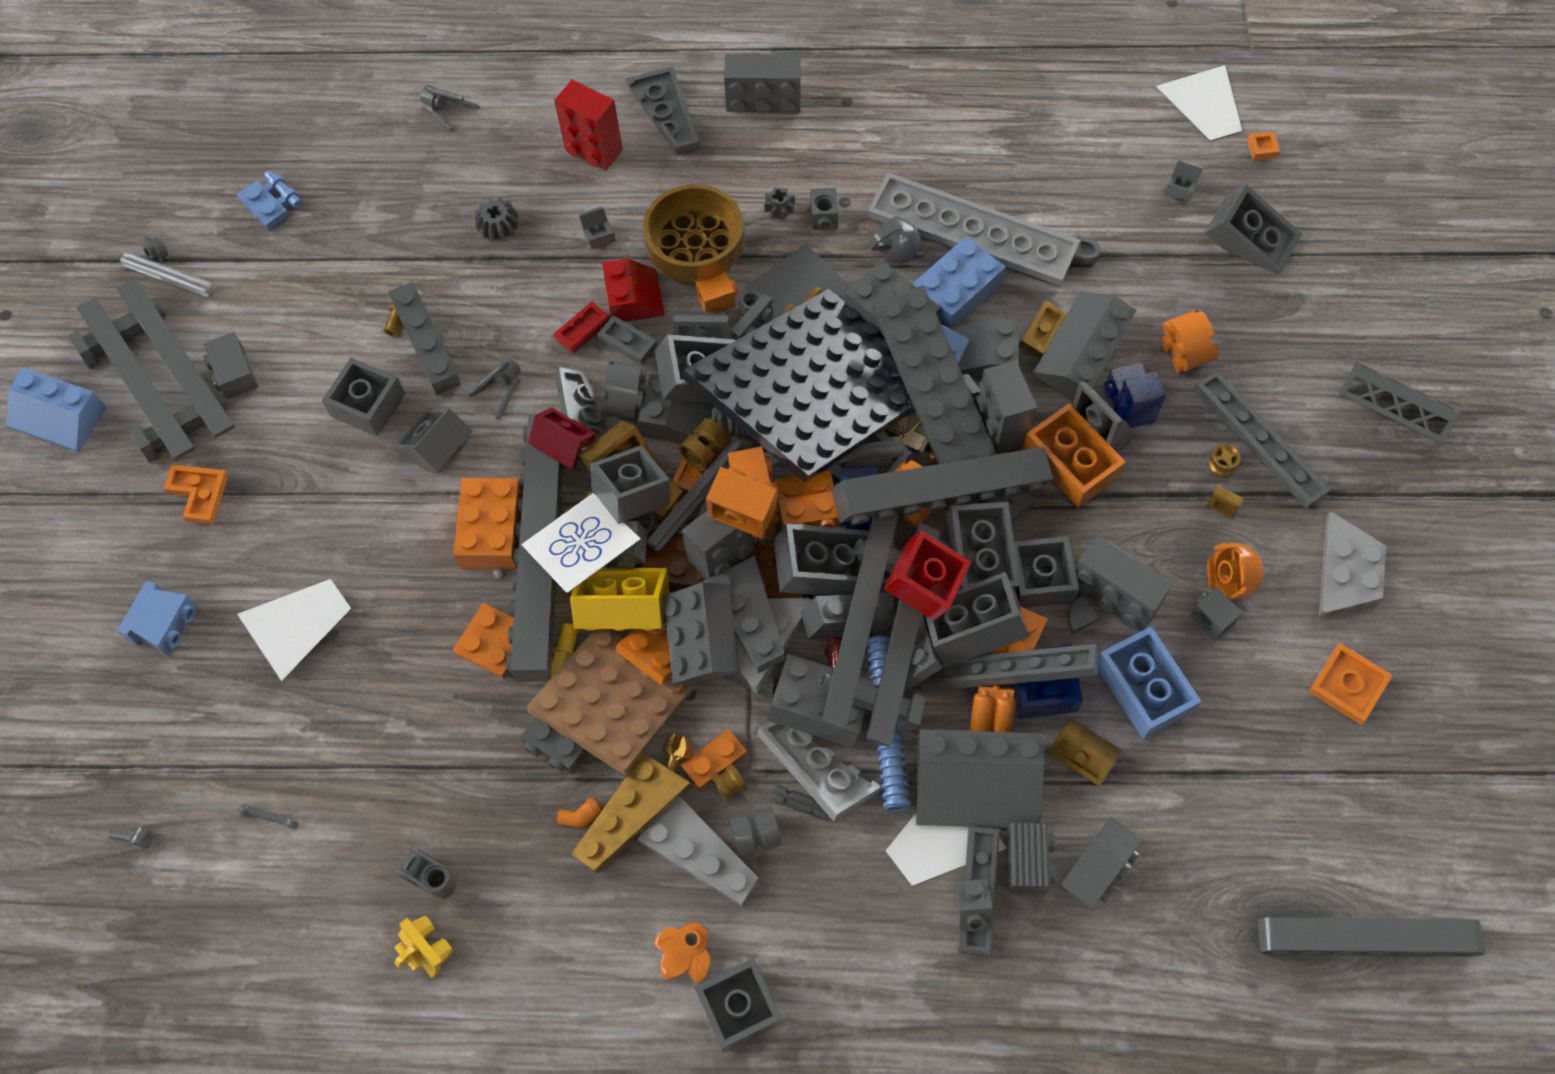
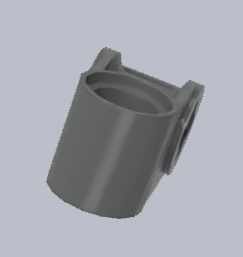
(422, 871)

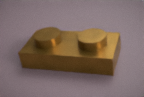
(1042, 329)

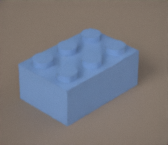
(961, 281)
(1147, 683)

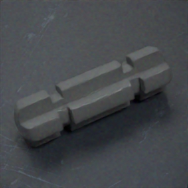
(798, 801)

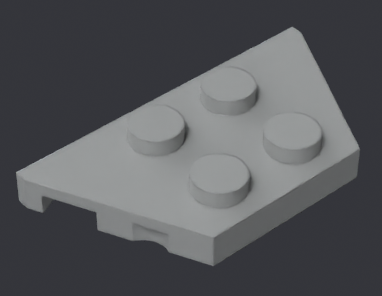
(1350, 568)
(788, 621)

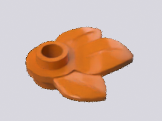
(682, 956)

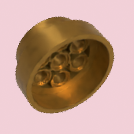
(693, 233)

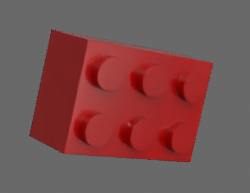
(588, 124)

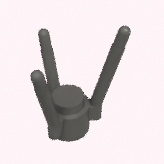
(436, 99)
(503, 373)

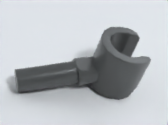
(140, 837)

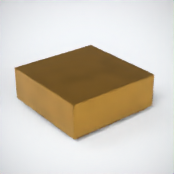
(1225, 502)

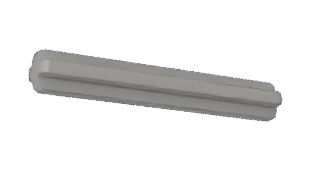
(167, 274)

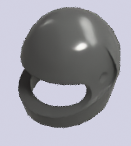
(900, 236)

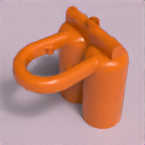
(993, 709)

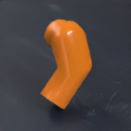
(581, 817)

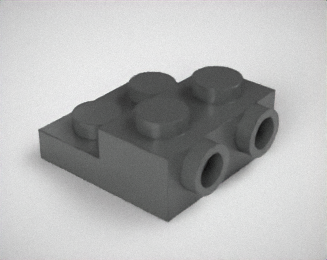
(560, 750)

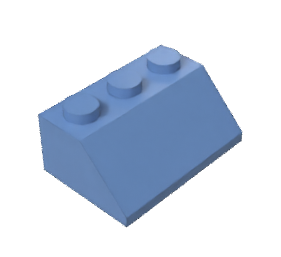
(52, 409)

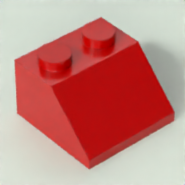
(632, 290)

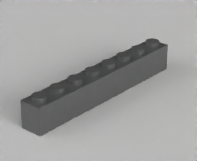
(941, 484)

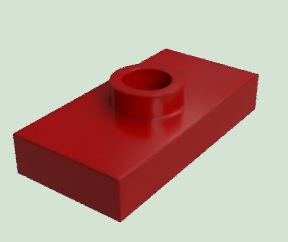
(581, 327)

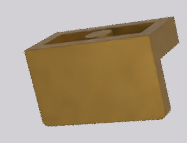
(1084, 751)

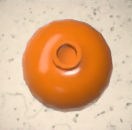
(1235, 570)

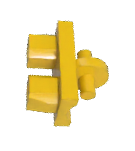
(416, 947)

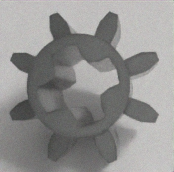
(779, 203)

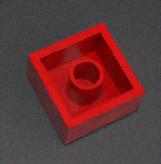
(927, 575)

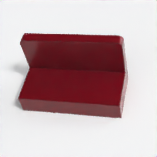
(559, 436)

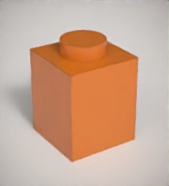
(716, 293)

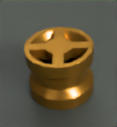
(1227, 454)
(729, 783)

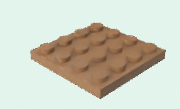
(607, 702)

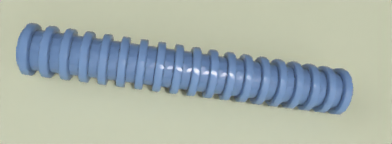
(892, 756)

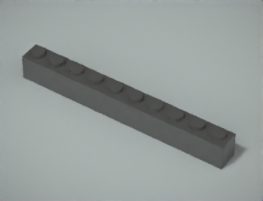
(534, 587)

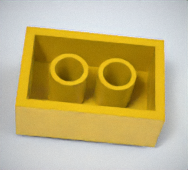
(621, 599)

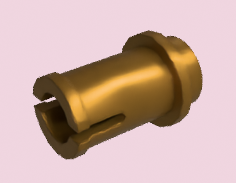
(394, 324)

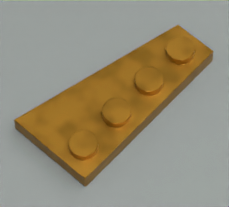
(636, 802)

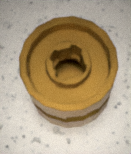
(702, 448)

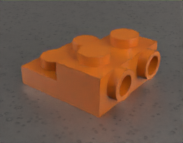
(807, 502)

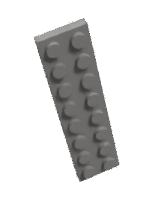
(951, 218)

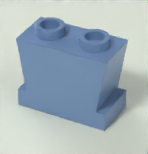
(157, 618)

